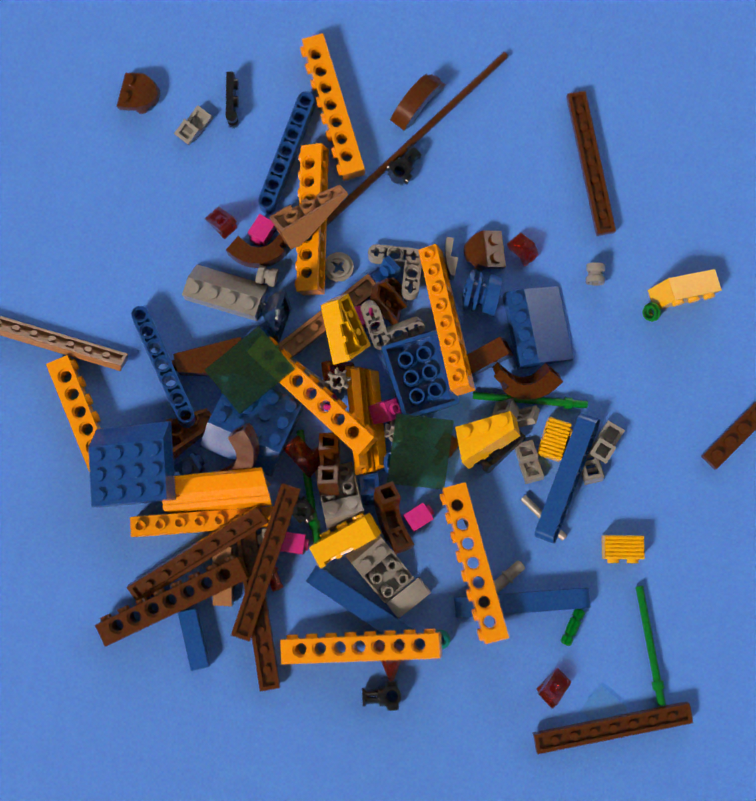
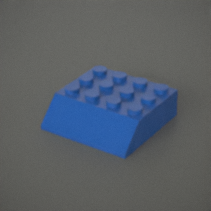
(271, 418)
(132, 465)

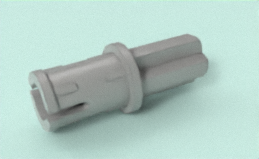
(507, 576)

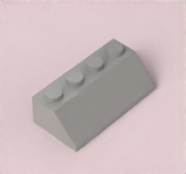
(225, 292)

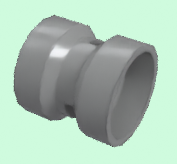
(595, 274)
(267, 276)

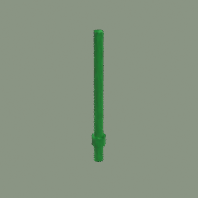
(567, 402)
(314, 524)
(657, 683)

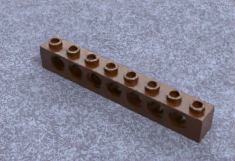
(111, 632)

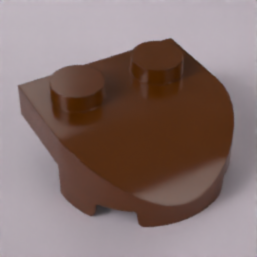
(138, 93)
(485, 250)
(389, 299)

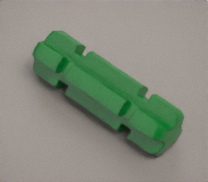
(572, 627)

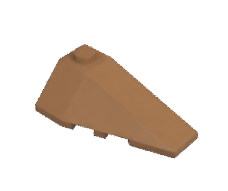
(300, 222)

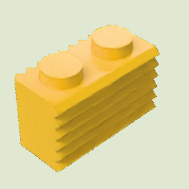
(554, 439)
(622, 547)

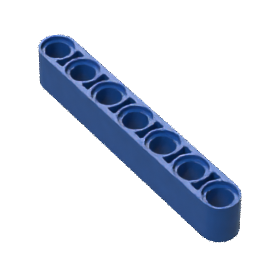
(290, 144)
(162, 358)
(567, 478)
(529, 601)
(358, 604)

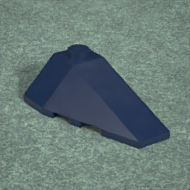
(276, 313)

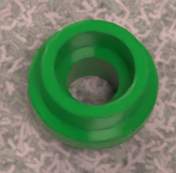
(647, 311)

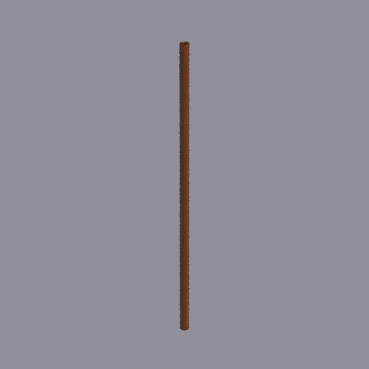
(417, 136)

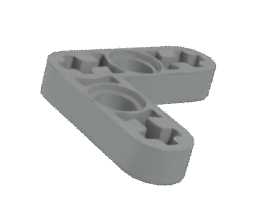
(408, 264)
(388, 333)

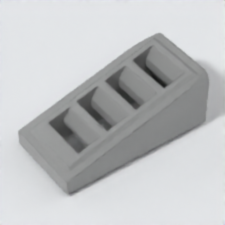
(598, 468)

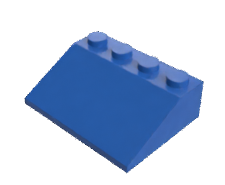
(537, 326)
(419, 375)

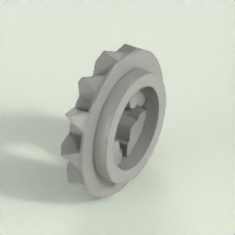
(339, 258)

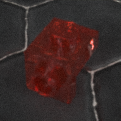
(523, 248)

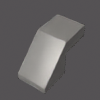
(524, 416)
(606, 441)

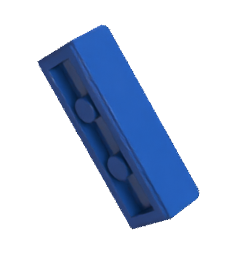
(194, 639)

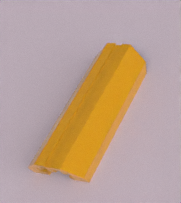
(363, 392)
(219, 491)

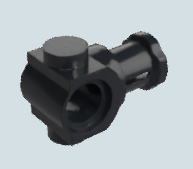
(403, 165)
(303, 510)
(381, 698)

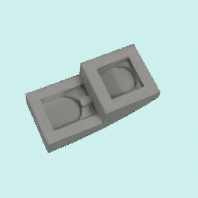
(194, 125)
(451, 262)
(529, 462)
(408, 597)

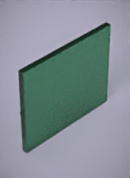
(249, 369)
(420, 451)

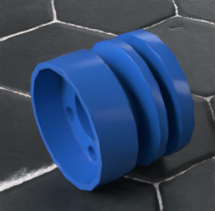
(482, 292)

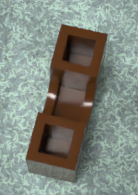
(329, 468)

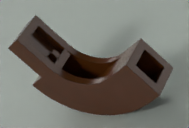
(415, 100)
(255, 256)
(528, 387)
(246, 447)
(389, 517)

